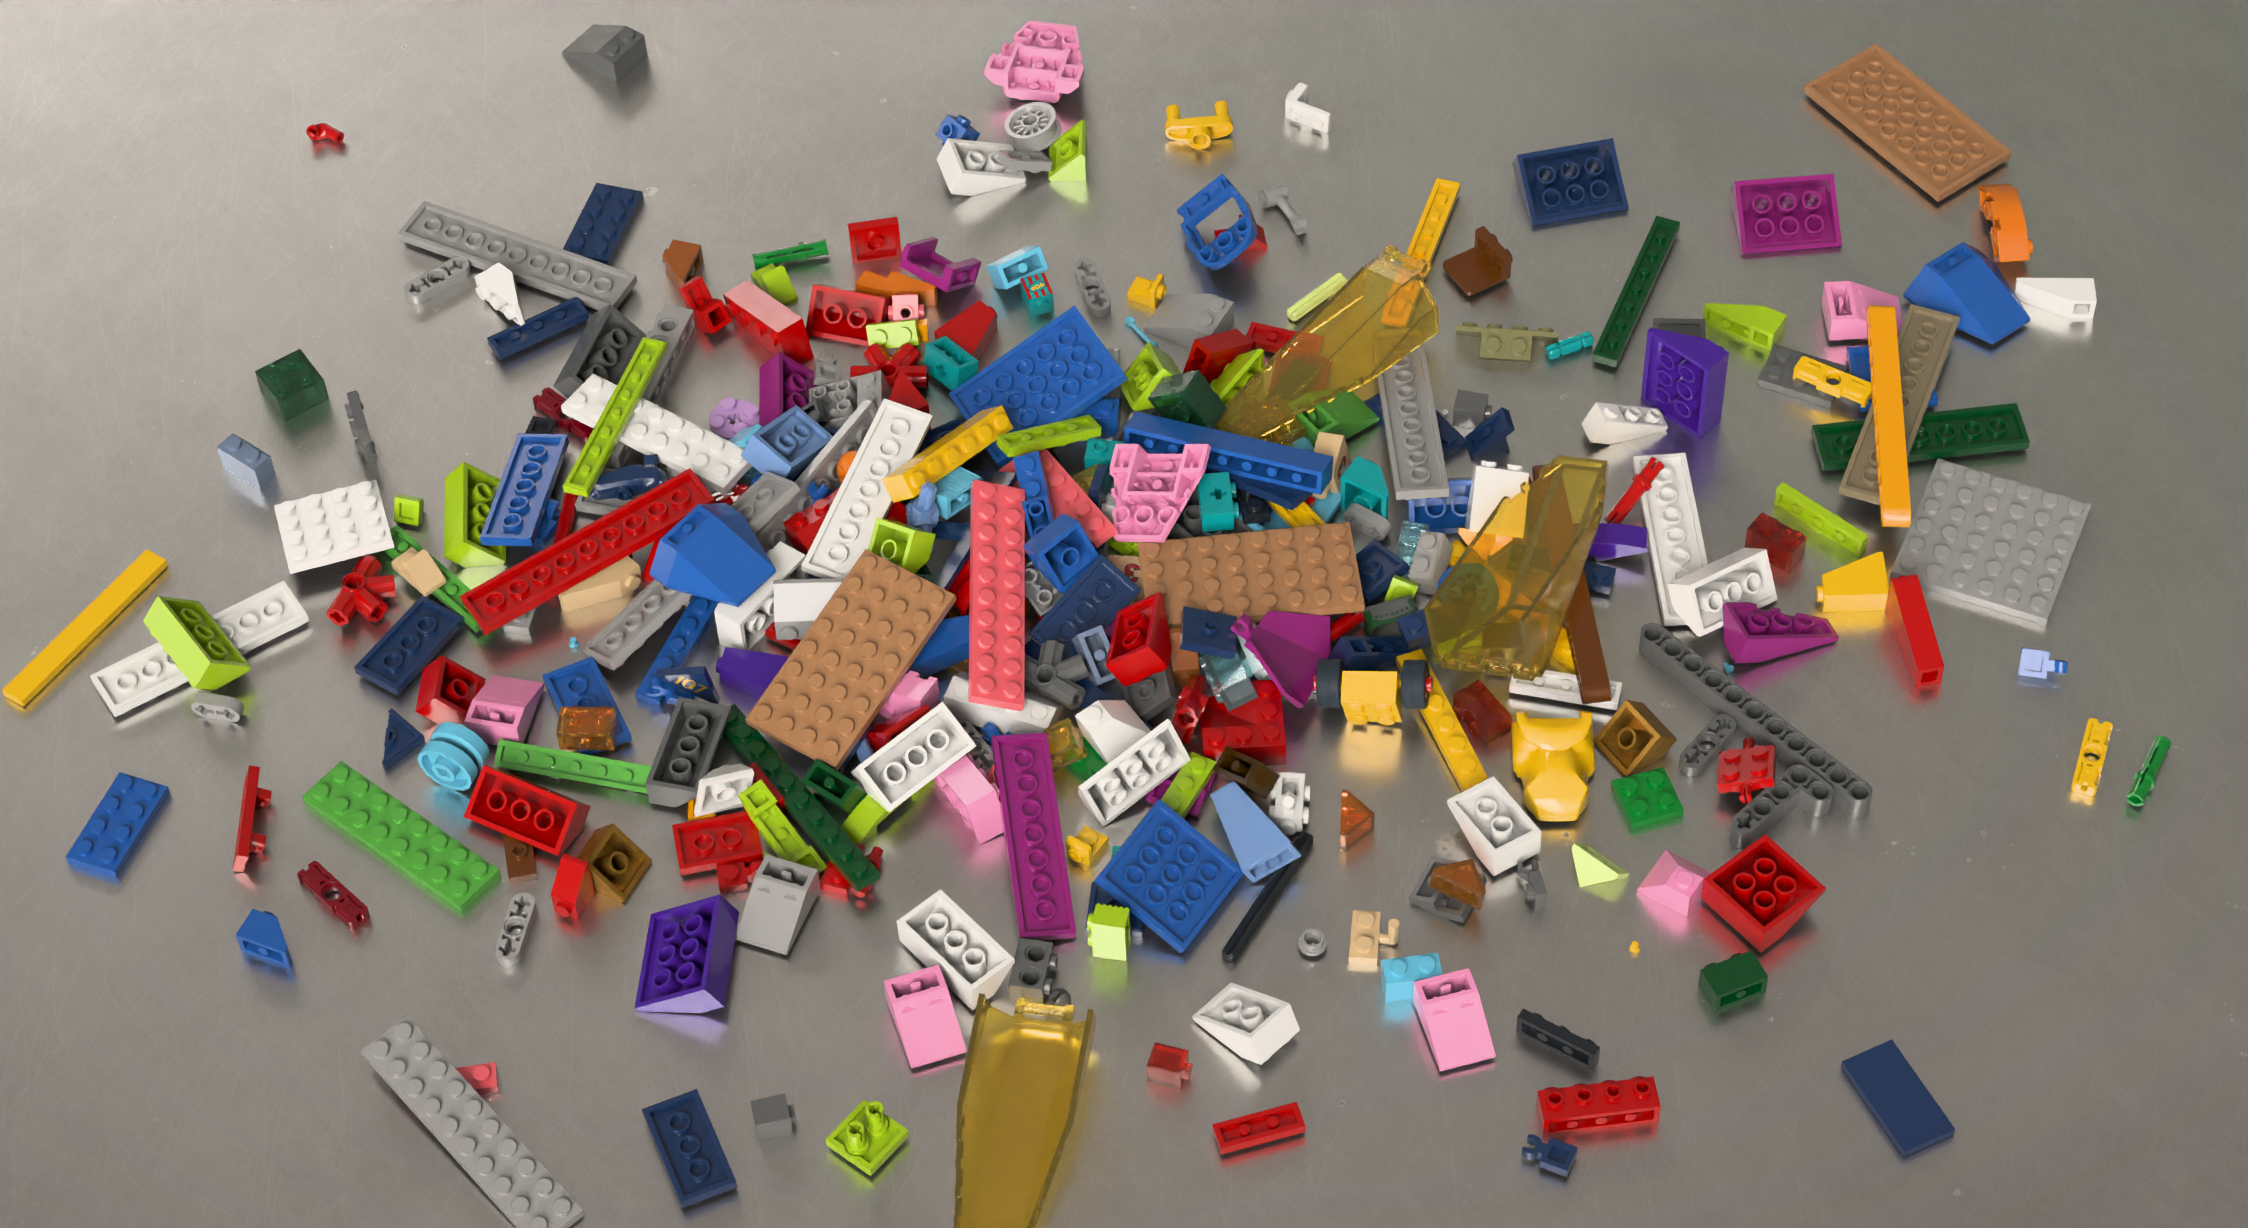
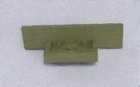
(1506, 343)

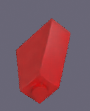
(971, 329)
(1215, 351)

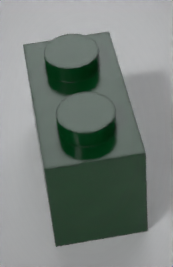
(833, 787)
(1732, 980)

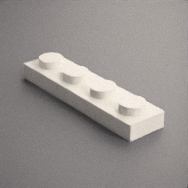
(1562, 688)

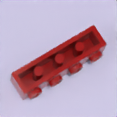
(1598, 1105)

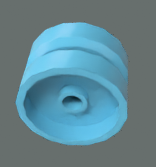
(453, 756)

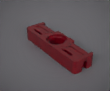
(550, 404)
(346, 906)

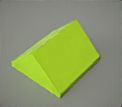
(1070, 155)

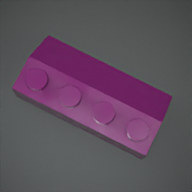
(782, 386)

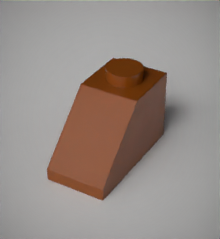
(682, 261)
(1182, 662)

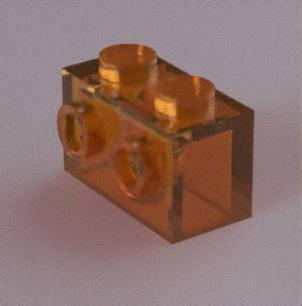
(587, 728)

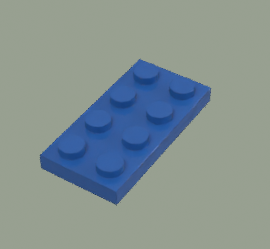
(584, 686)
(117, 824)

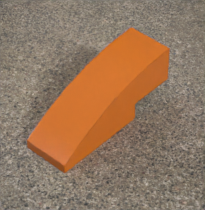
(897, 284)

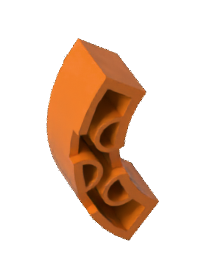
(2009, 230)

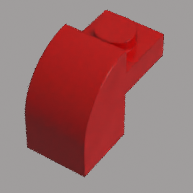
(709, 312)

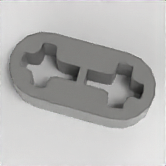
(1367, 521)
(217, 707)

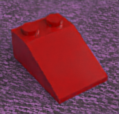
(1140, 641)

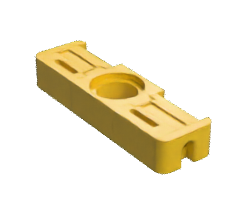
(1818, 374)
(2088, 771)

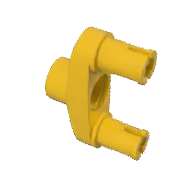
(1198, 130)

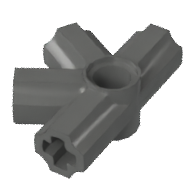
(1060, 674)

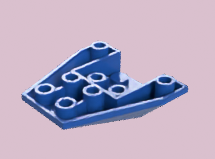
(1969, 287)
(712, 556)

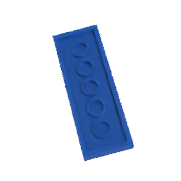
(524, 490)

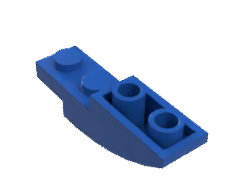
(1038, 499)

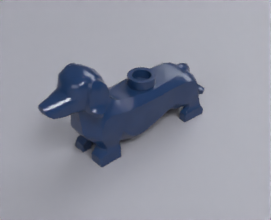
(629, 480)

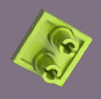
(867, 1136)

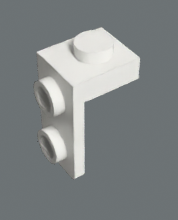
(1299, 111)

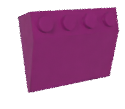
(1786, 214)

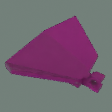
(1288, 649)

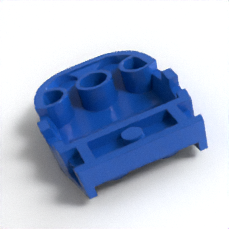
(1228, 243)

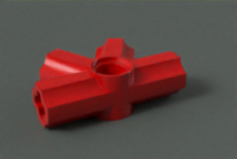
(901, 361)
(363, 592)
(1190, 707)

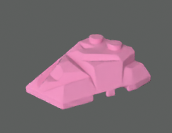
(1038, 63)
(1153, 489)

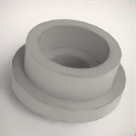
(1312, 936)

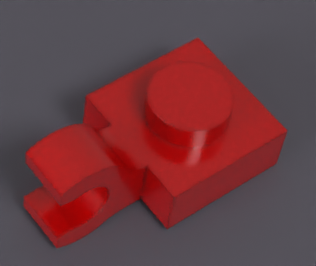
(736, 876)

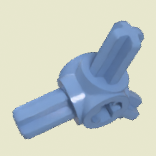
(923, 510)

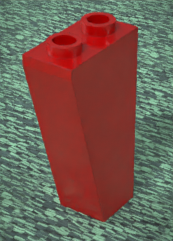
(1914, 630)

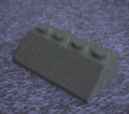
(601, 350)
(686, 751)

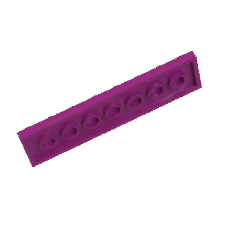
(1033, 837)

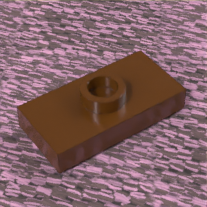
(519, 860)

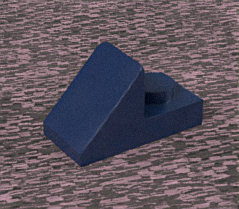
(1491, 435)

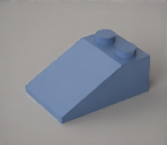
(786, 444)

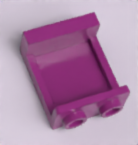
(925, 263)

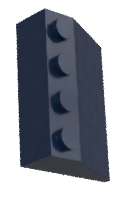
(1570, 182)

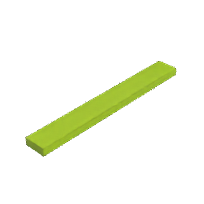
(615, 417)

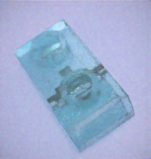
(1408, 540)

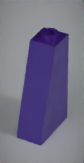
(748, 670)

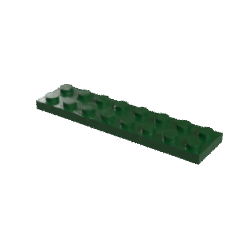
(1940, 435)

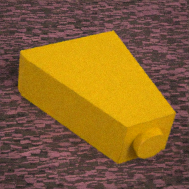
(1855, 586)

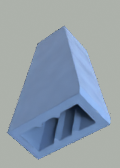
(1253, 836)

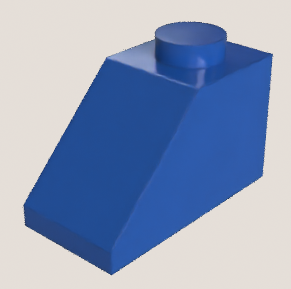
(264, 938)

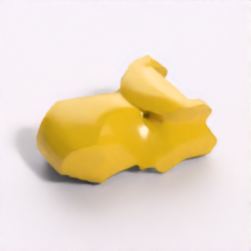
(1554, 764)

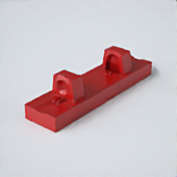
(246, 839)

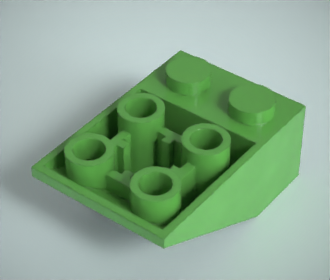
(1341, 416)

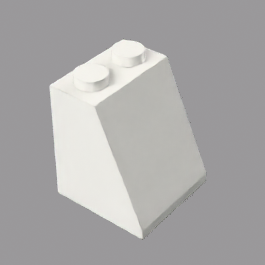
(1487, 489)

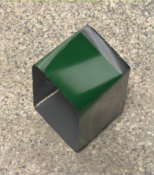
(1382, 617)

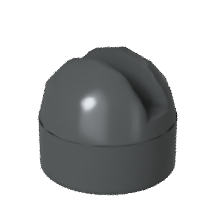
(1063, 997)

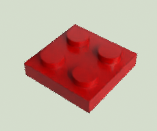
(874, 240)

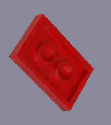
(716, 842)

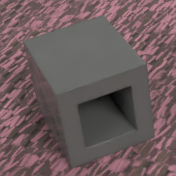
(1471, 409)
(773, 1116)

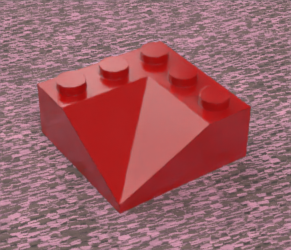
(1249, 729)
(1761, 892)

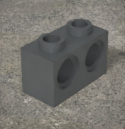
(1028, 971)

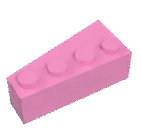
(910, 694)
(973, 796)

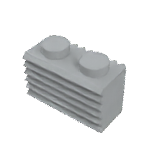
(1430, 561)

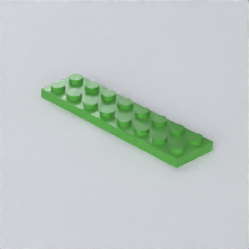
(401, 836)

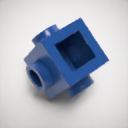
(957, 128)

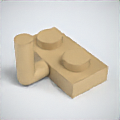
(1366, 936)

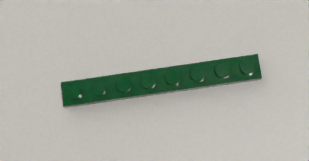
(1635, 291)

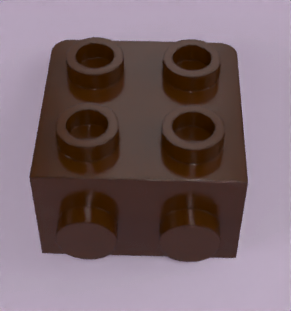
(1481, 265)

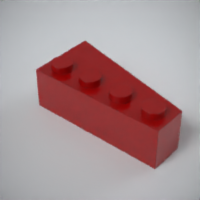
(769, 322)

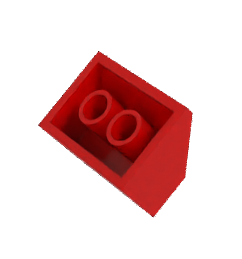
(844, 313)

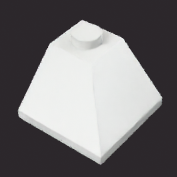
(1111, 727)
(721, 788)

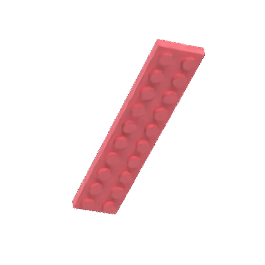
(997, 596)

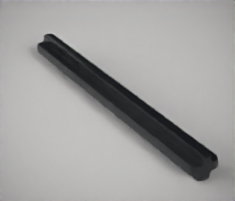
(1264, 901)

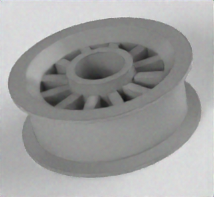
(1032, 127)

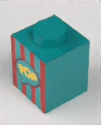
(1037, 294)

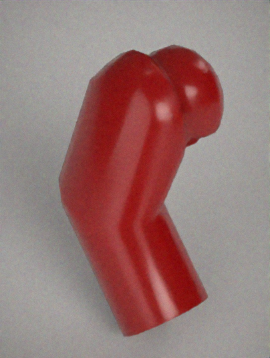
(324, 131)

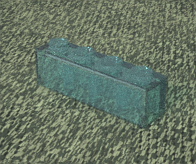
(1228, 680)

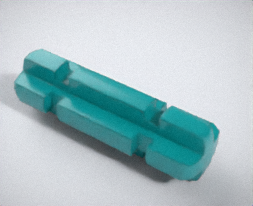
(1569, 345)

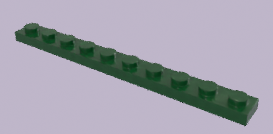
(801, 803)

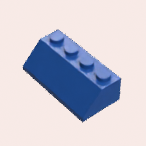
(1443, 513)

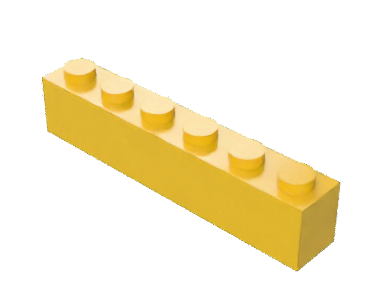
(947, 453)

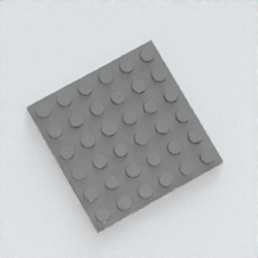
(1992, 541)

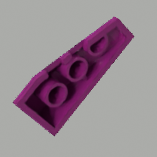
(1762, 635)

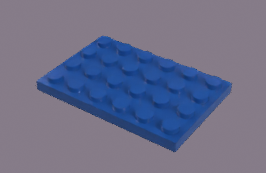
(1043, 378)

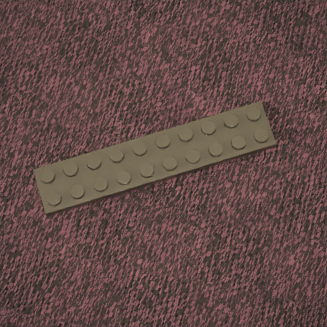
(1922, 354)

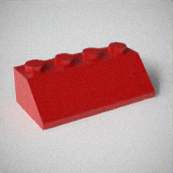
(526, 810)

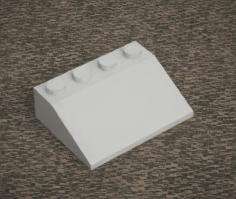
(1134, 773)

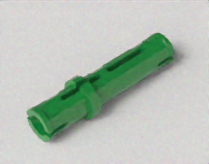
(789, 254)
(2145, 778)

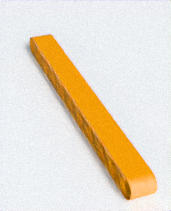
(1888, 417)

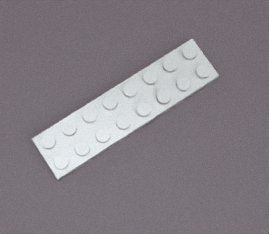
(663, 433)
(862, 495)
(1673, 527)
(155, 672)

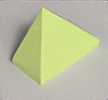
(1594, 867)

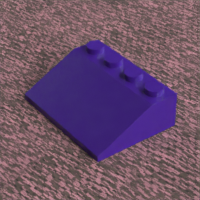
(1685, 379)
(688, 957)

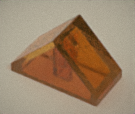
(1356, 821)
(1460, 882)

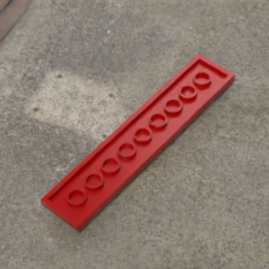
(584, 552)

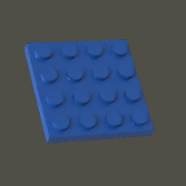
(1169, 876)

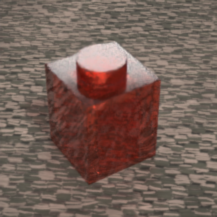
(1168, 1066)

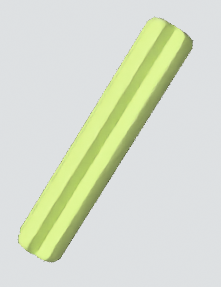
(1315, 297)

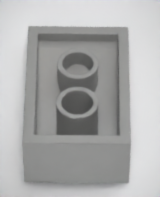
(1190, 317)

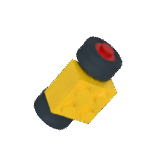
(1373, 694)

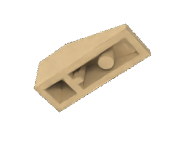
(603, 586)

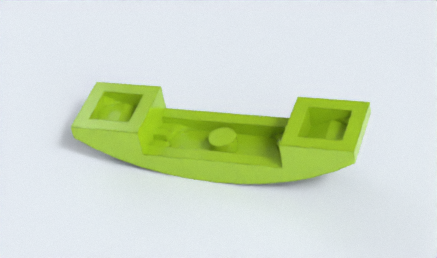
(863, 820)
(776, 829)

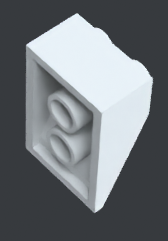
(974, 167)
(1495, 826)
(1248, 1022)

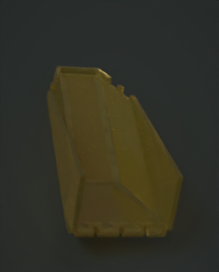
(1519, 574)

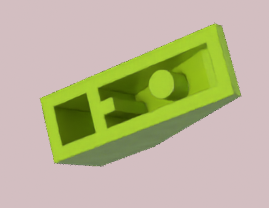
(1747, 322)

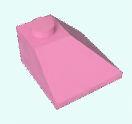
(1674, 883)

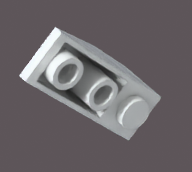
(500, 290)
(2059, 295)
(1619, 423)

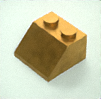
(1634, 738)
(614, 862)

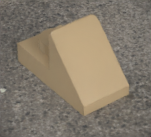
(419, 570)

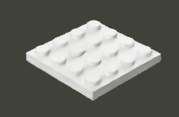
(333, 526)

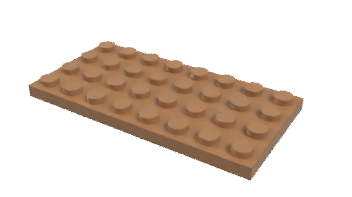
(1907, 122)
(1256, 572)
(851, 660)

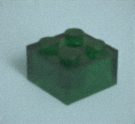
(292, 385)
(1188, 399)

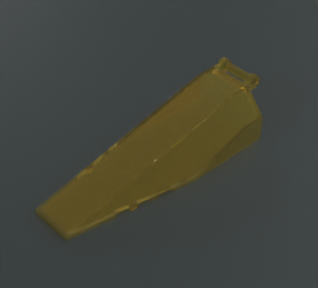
(1350, 341)
(1016, 1110)

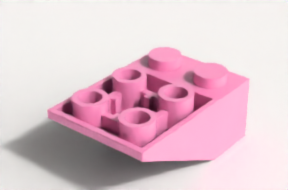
(1846, 309)
(504, 709)
(924, 1016)
(1453, 1019)

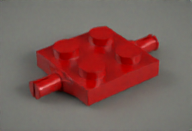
(1746, 769)

